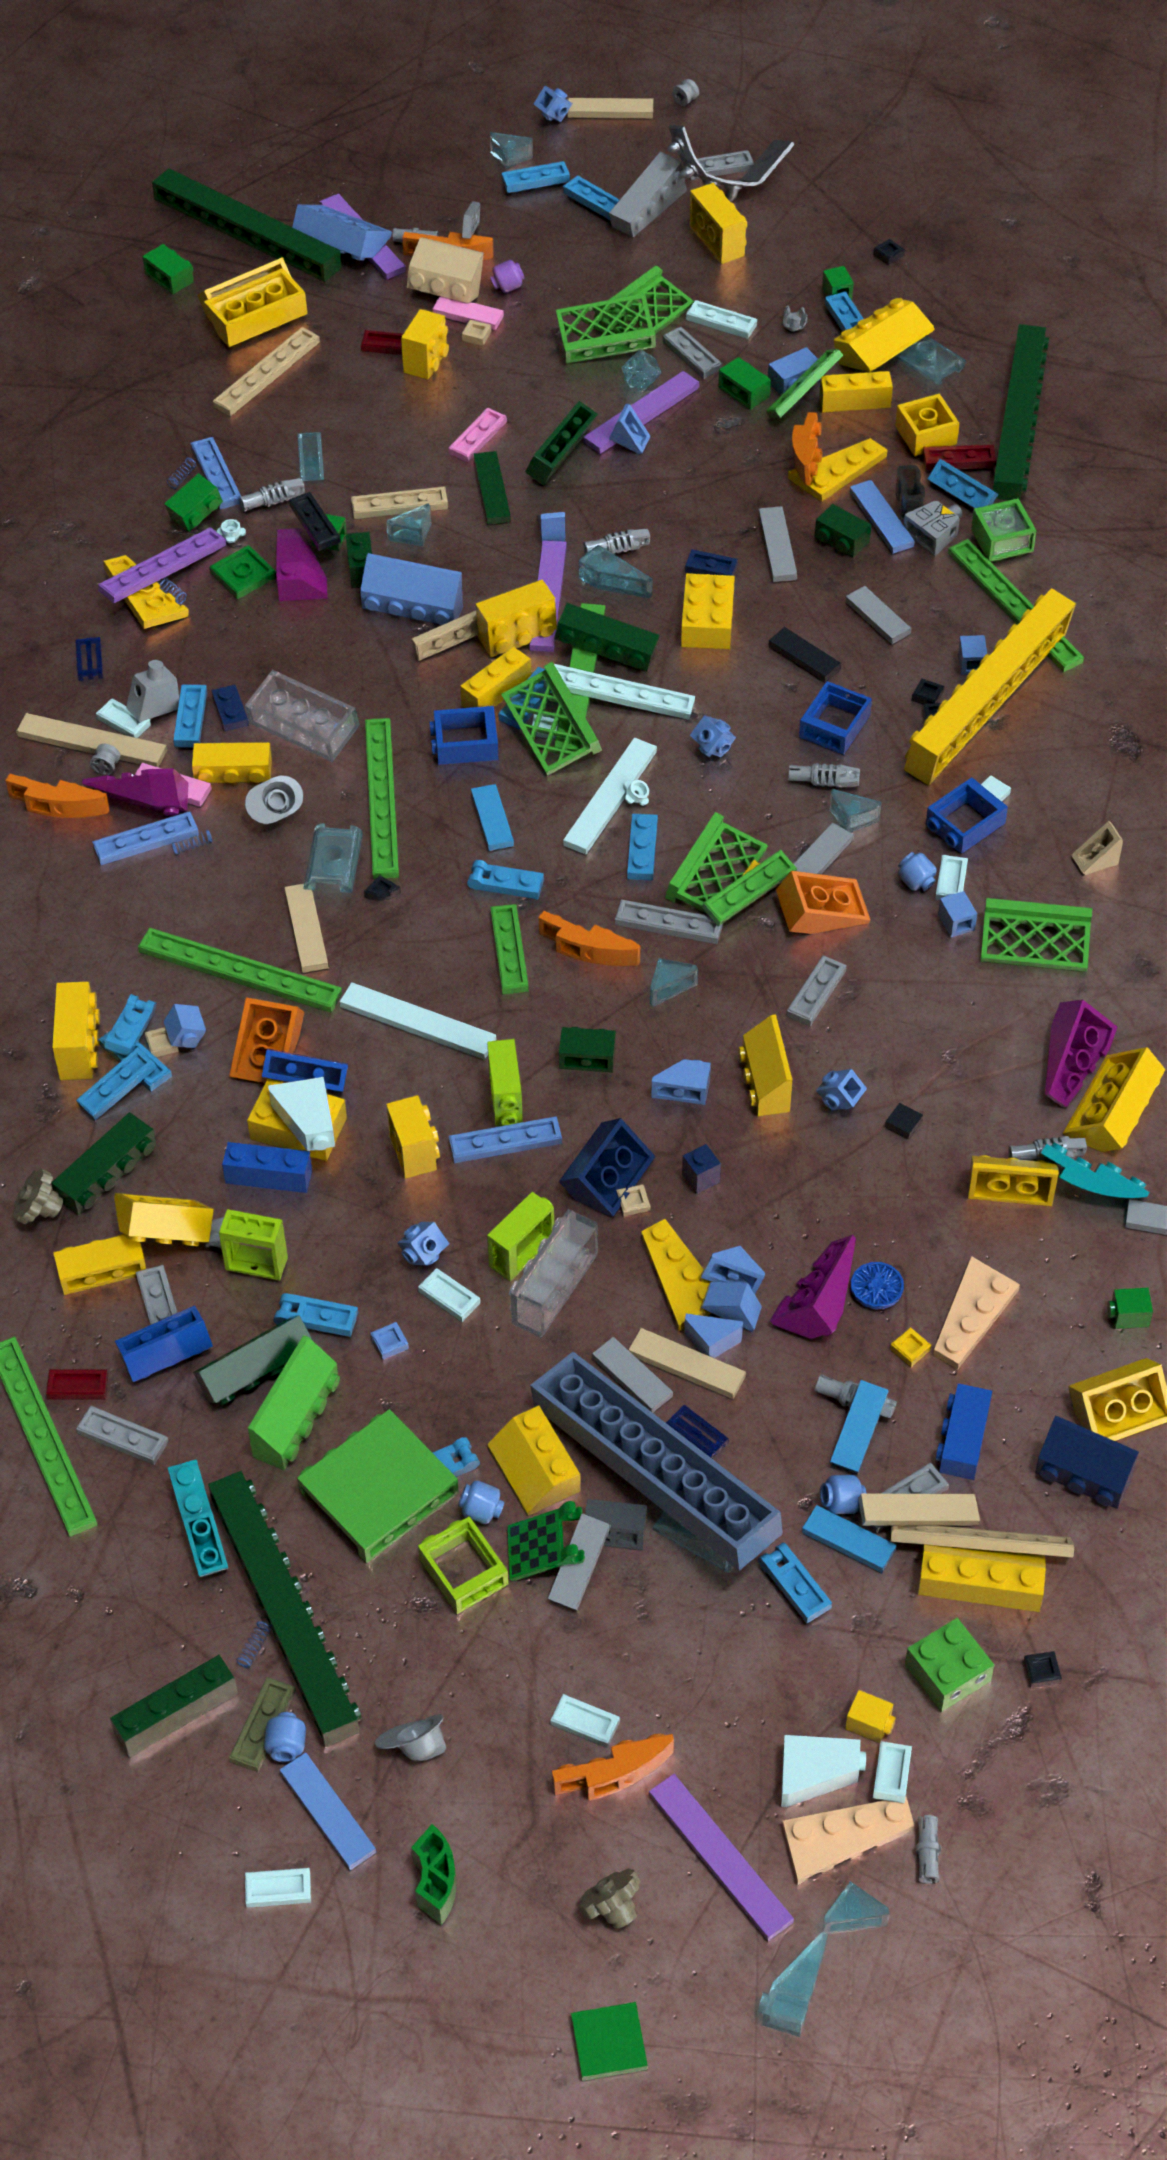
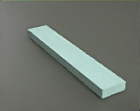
(626, 692)
(609, 796)
(417, 1020)

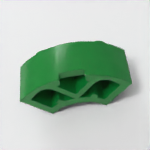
(438, 1879)

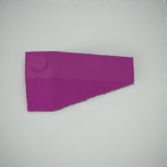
(298, 568)
(154, 789)
(1076, 1044)
(821, 1294)

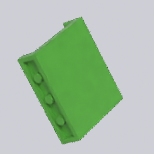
(379, 1484)

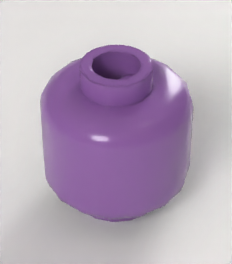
(507, 276)

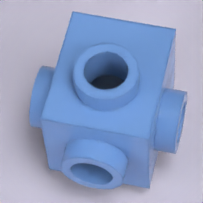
(553, 103)
(713, 736)
(841, 1089)
(422, 1243)

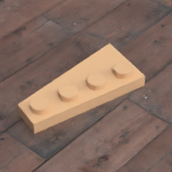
(976, 1307)
(834, 1836)

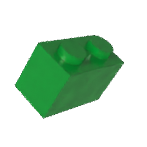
(168, 269)
(744, 383)
(193, 502)

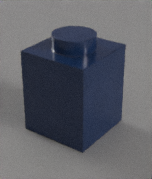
(701, 1168)

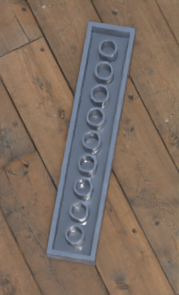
(657, 1460)

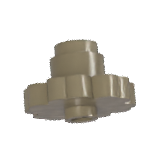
(37, 1198)
(612, 1898)

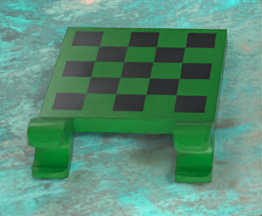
(538, 1542)

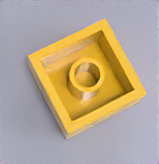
(424, 344)
(926, 423)
(412, 1136)

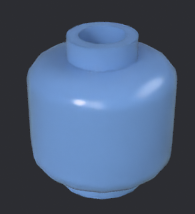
(917, 871)
(841, 1494)
(481, 1502)
(285, 1737)

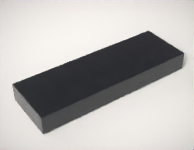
(314, 521)
(804, 654)

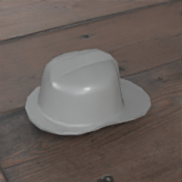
(274, 799)
(416, 1739)

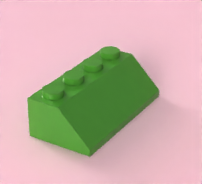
(293, 1404)

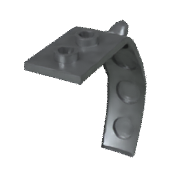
(754, 176)

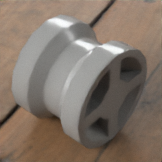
(685, 92)
(105, 759)

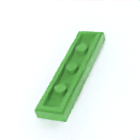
(804, 383)
(748, 888)
(509, 949)

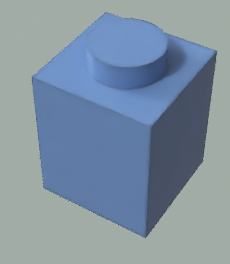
(971, 652)
(957, 914)
(184, 1026)

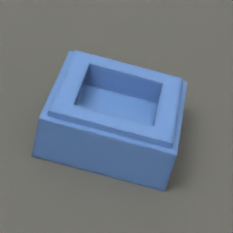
(389, 1340)

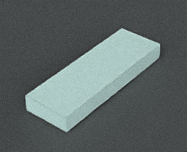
(721, 319)

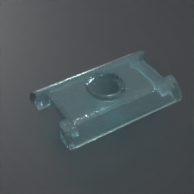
(931, 359)
(333, 857)

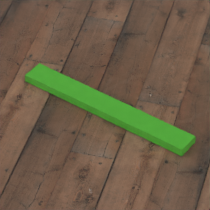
(1008, 597)
(583, 661)
(381, 798)
(240, 970)
(44, 1440)

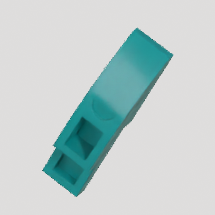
(1103, 1181)
(197, 1518)

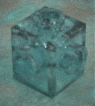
(641, 370)

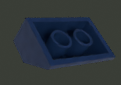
(608, 1162)
(1086, 1462)

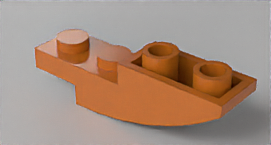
(476, 243)
(806, 449)
(64, 800)
(592, 946)
(627, 1766)

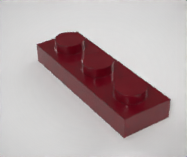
(961, 456)

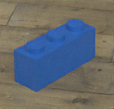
(298, 1067)
(267, 1167)
(164, 1343)
(964, 1431)

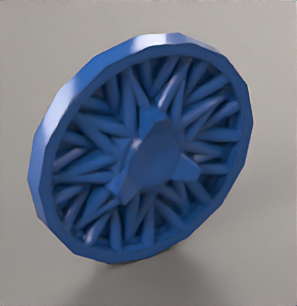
(877, 1285)

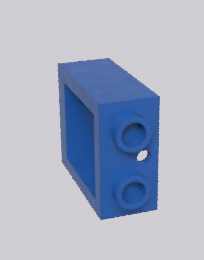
(829, 735)
(464, 750)
(977, 797)

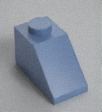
(683, 1082)

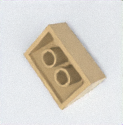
(445, 270)

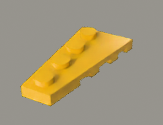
(841, 468)
(149, 604)
(676, 1271)

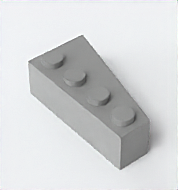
(649, 195)

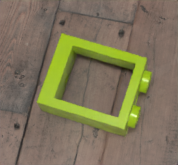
(504, 1082)
(258, 1231)
(519, 1235)
(476, 1588)

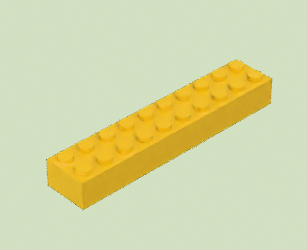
(988, 686)

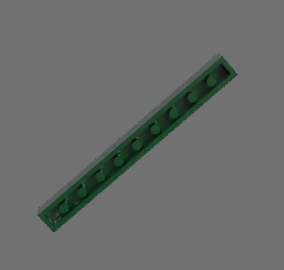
(247, 224)
(1019, 411)
(284, 1609)

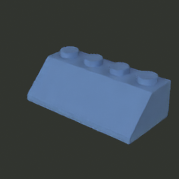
(341, 230)
(411, 590)

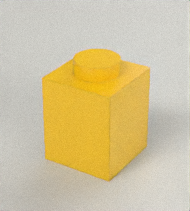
(870, 1717)

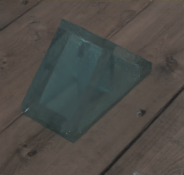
(511, 148)
(310, 456)
(411, 526)
(854, 811)
(671, 979)
(855, 1911)

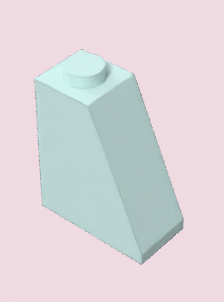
(305, 1111)
(818, 1766)

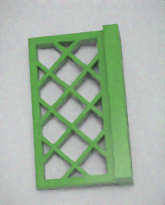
(647, 285)
(609, 342)
(572, 715)
(701, 851)
(1042, 915)

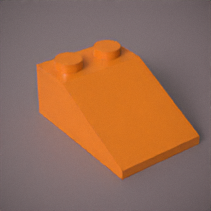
(821, 902)
(264, 1027)

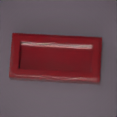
(382, 342)
(77, 1384)

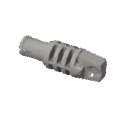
(273, 494)
(620, 541)
(826, 775)
(1031, 1152)
(846, 1392)

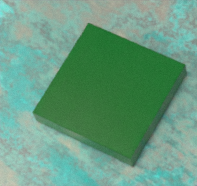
(243, 571)
(609, 2041)

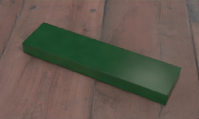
(492, 487)

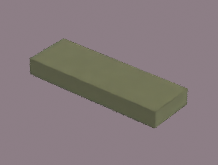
(271, 1701)

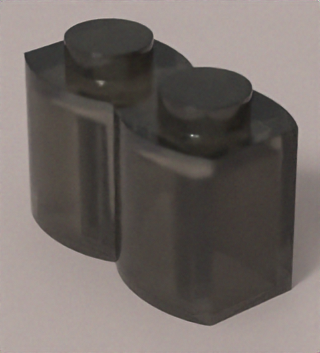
(909, 489)

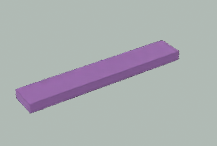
(385, 260)
(645, 408)
(161, 565)
(551, 571)
(721, 1857)

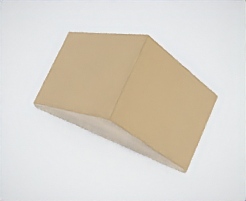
(1100, 850)

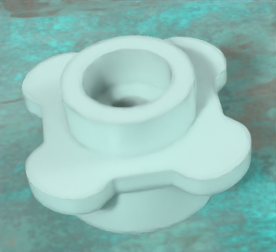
(231, 530)
(640, 788)

